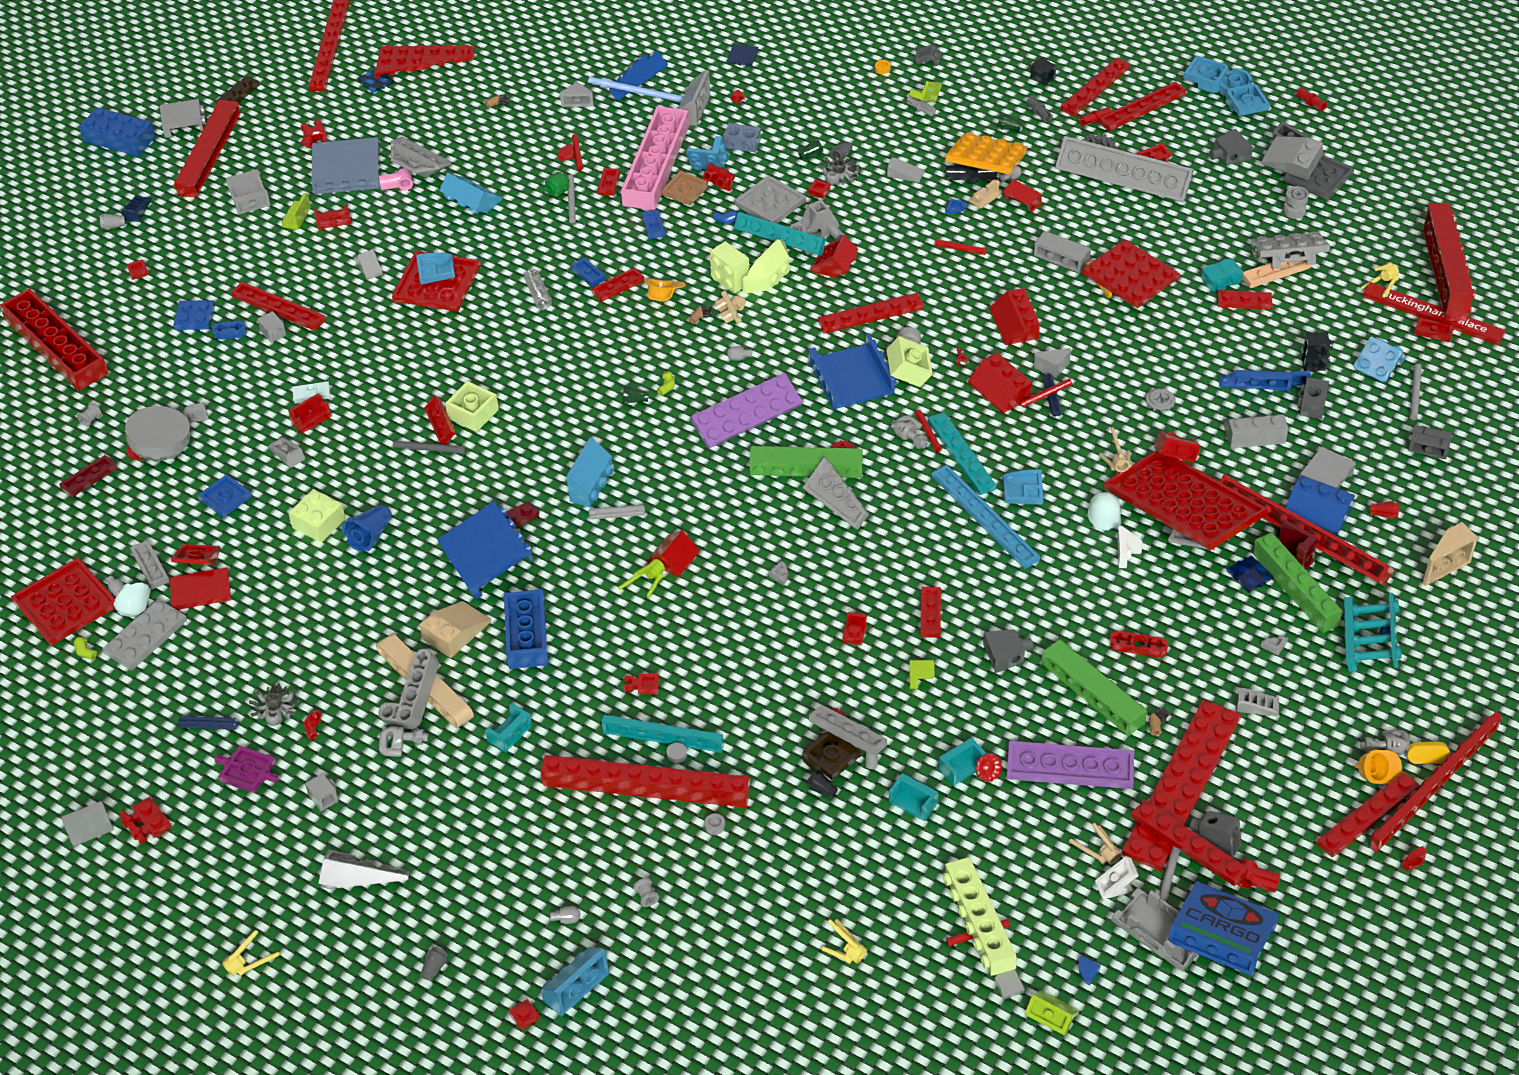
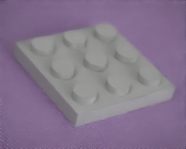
(770, 200)

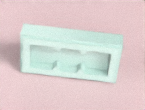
(304, 392)

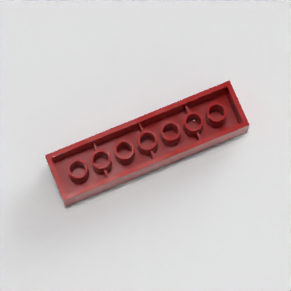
(1448, 262)
(54, 339)

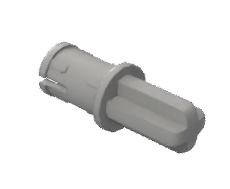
(921, 105)

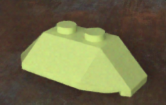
(767, 269)

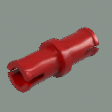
(1311, 99)
(1094, 116)

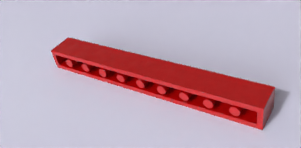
(1326, 542)
(646, 781)

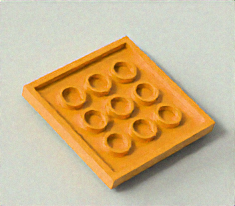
(986, 153)

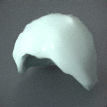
(1105, 511)
(132, 599)

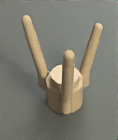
(1120, 461)
(1109, 851)

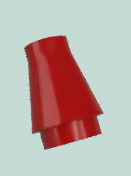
(1385, 509)

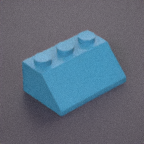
(469, 193)
(589, 474)
(575, 980)

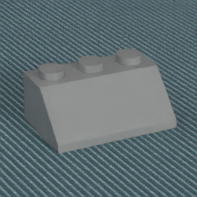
(696, 97)
(1256, 431)

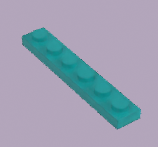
(776, 231)
(961, 453)
(662, 733)

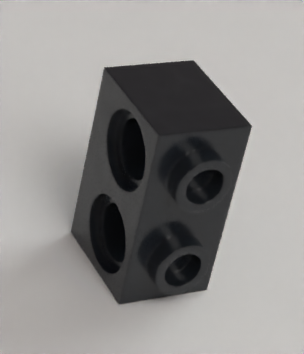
(1316, 351)

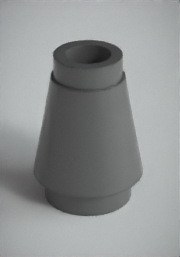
(842, 150)
(433, 963)

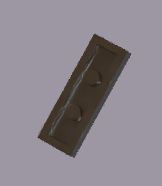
(240, 90)

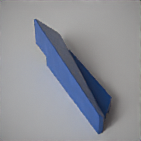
(639, 72)
(1264, 379)

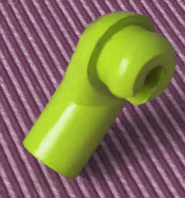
(669, 383)
(82, 650)

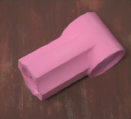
(401, 180)

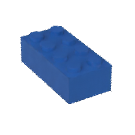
(117, 131)
(526, 629)

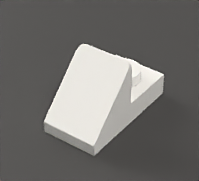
(1127, 545)
(1117, 879)

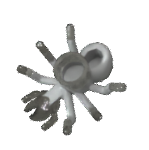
(840, 169)
(274, 704)

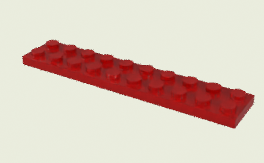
(1184, 779)

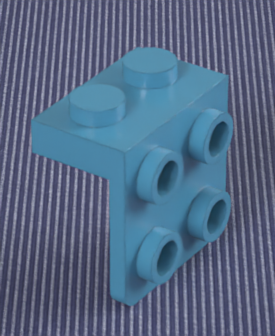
(701, 158)
(1379, 359)

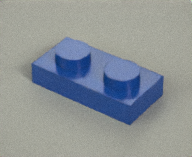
(653, 224)
(588, 272)

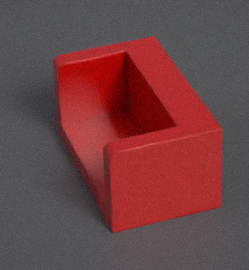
(1177, 447)

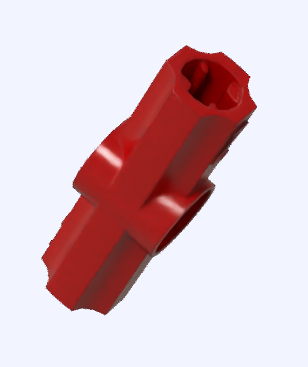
(1258, 877)

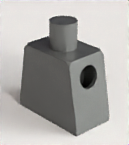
(1231, 148)
(1005, 648)
(1220, 831)

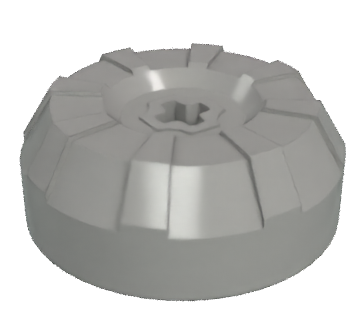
(157, 433)

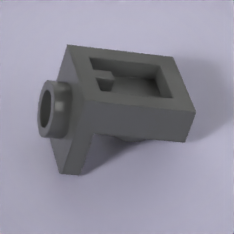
(928, 53)

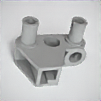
(819, 217)

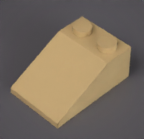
(1451, 553)
(453, 627)

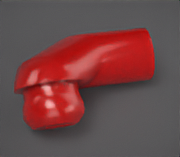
(311, 723)

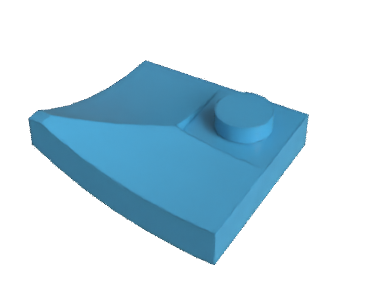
(435, 267)
(1023, 487)

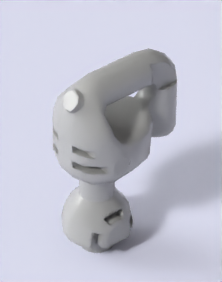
(906, 427)
(399, 735)
(1394, 741)

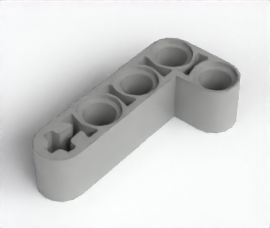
(424, 667)

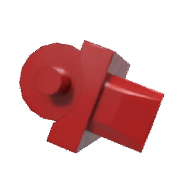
(720, 177)

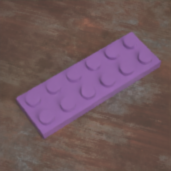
(746, 410)
(1070, 764)

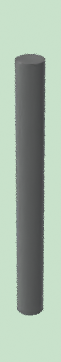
(429, 447)

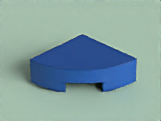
(955, 206)
(1088, 969)

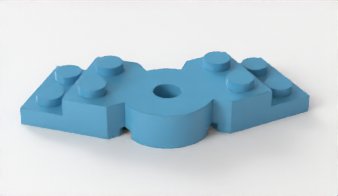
(1234, 85)

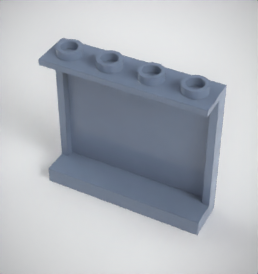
(345, 165)

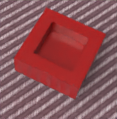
(819, 188)
(137, 269)
(524, 1014)

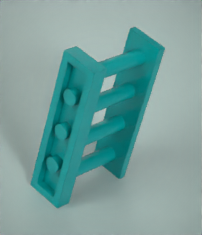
(1352, 626)

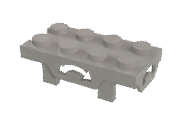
(1279, 244)
(1151, 924)

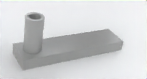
(850, 732)

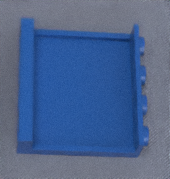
(484, 547)

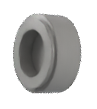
(676, 753)
(714, 824)

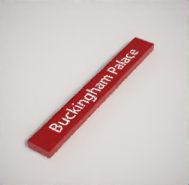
(1433, 312)

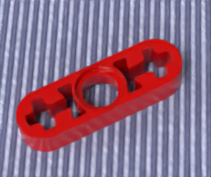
(1131, 648)

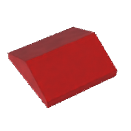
(196, 554)

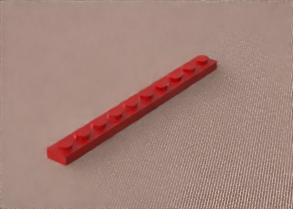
(329, 45)
(1435, 782)

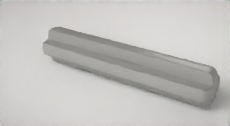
(613, 512)

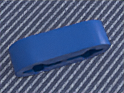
(229, 330)

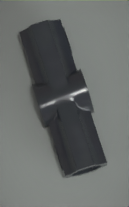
(969, 174)

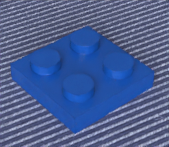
(194, 315)
(224, 496)

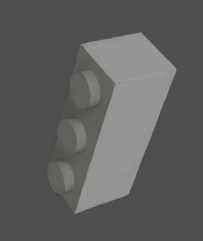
(1062, 251)

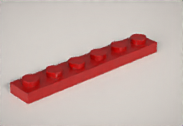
(1095, 87)
(1142, 106)
(280, 306)
(870, 313)
(1367, 815)
(1189, 843)

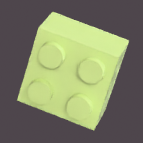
(728, 266)
(909, 361)
(472, 406)
(317, 515)

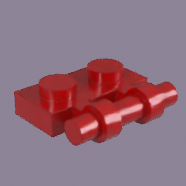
(151, 818)

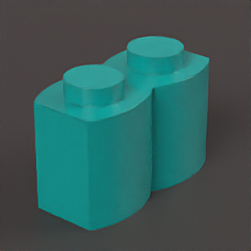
(1222, 274)

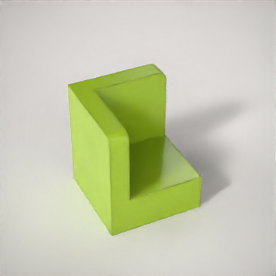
(920, 670)

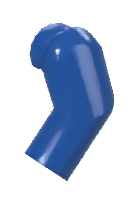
(726, 218)

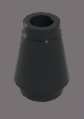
(819, 783)

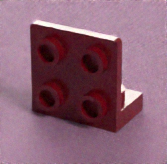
(1298, 543)

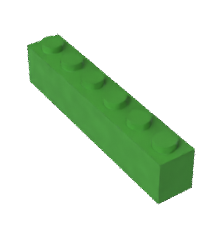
(804, 461)
(1297, 582)
(1094, 687)

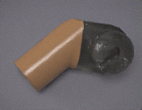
(501, 100)
(701, 312)
(1157, 719)

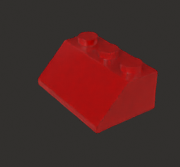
(1015, 317)
(1000, 383)

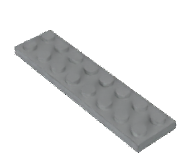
(1124, 169)

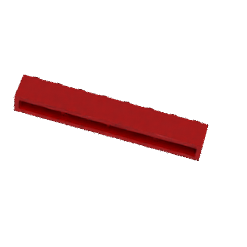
(207, 149)

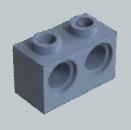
(742, 137)

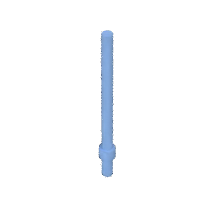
(604, 82)

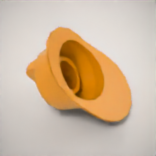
(662, 290)
(1379, 766)

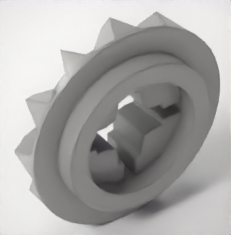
(1166, 396)

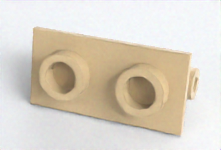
(986, 194)

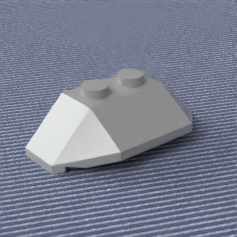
(416, 157)

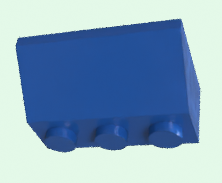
(1320, 504)

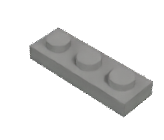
(149, 564)

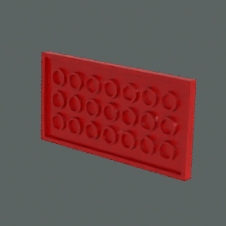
(1186, 499)

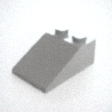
(1294, 155)

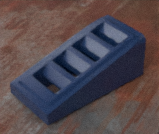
(136, 208)

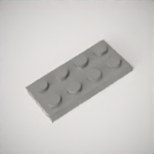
(144, 634)

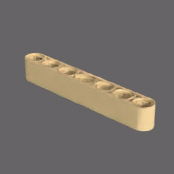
(440, 696)

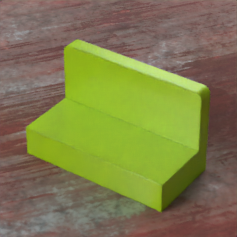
(929, 93)
(297, 213)
(1051, 1012)

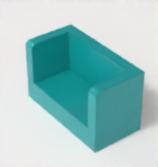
(510, 730)
(960, 761)
(913, 797)

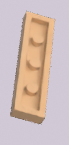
(1267, 274)

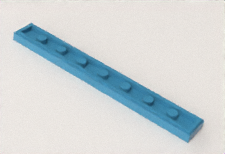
(985, 516)

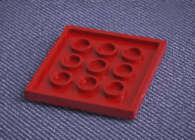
(1131, 273)
(442, 294)
(64, 601)

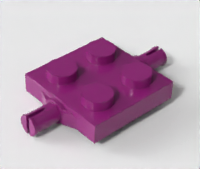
(247, 769)

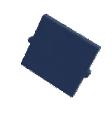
(742, 55)

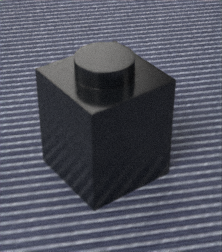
(1043, 71)

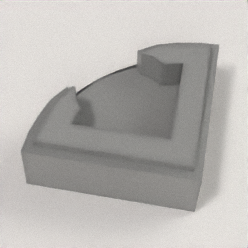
(779, 573)
(1274, 645)

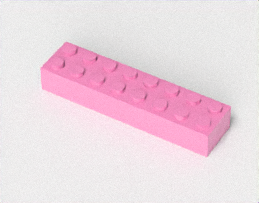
(655, 158)

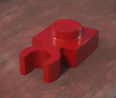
(646, 683)

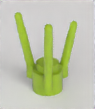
(652, 570)

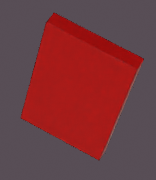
(200, 588)

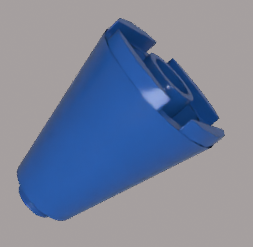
(366, 527)

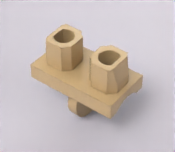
(730, 314)

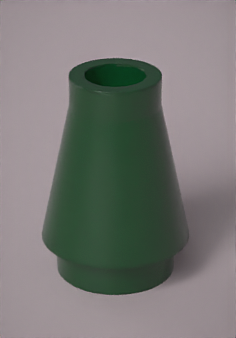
(1009, 123)
(813, 149)
(634, 395)

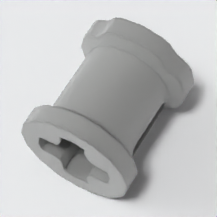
(89, 415)
(646, 892)

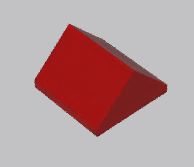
(675, 553)

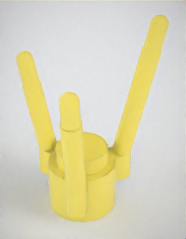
(1388, 273)
(853, 949)
(235, 962)

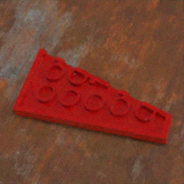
(419, 57)

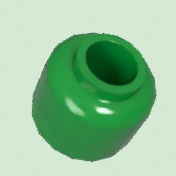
(557, 184)

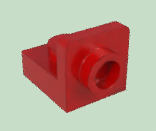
(855, 628)

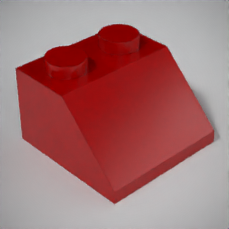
(835, 258)

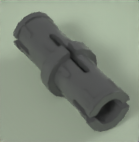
(1039, 109)

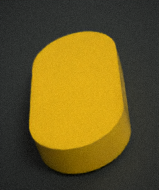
(1427, 752)

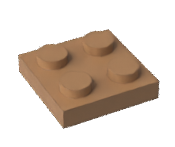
(685, 188)

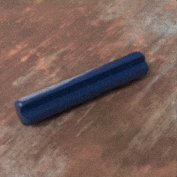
(1053, 399)
(208, 722)

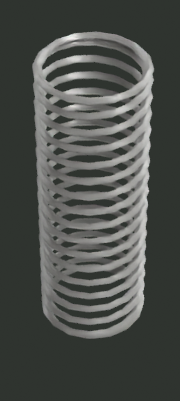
(533, 292)

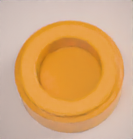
(882, 67)

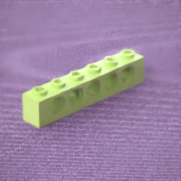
(980, 916)

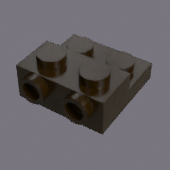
(830, 755)

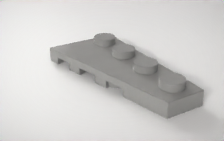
(834, 493)

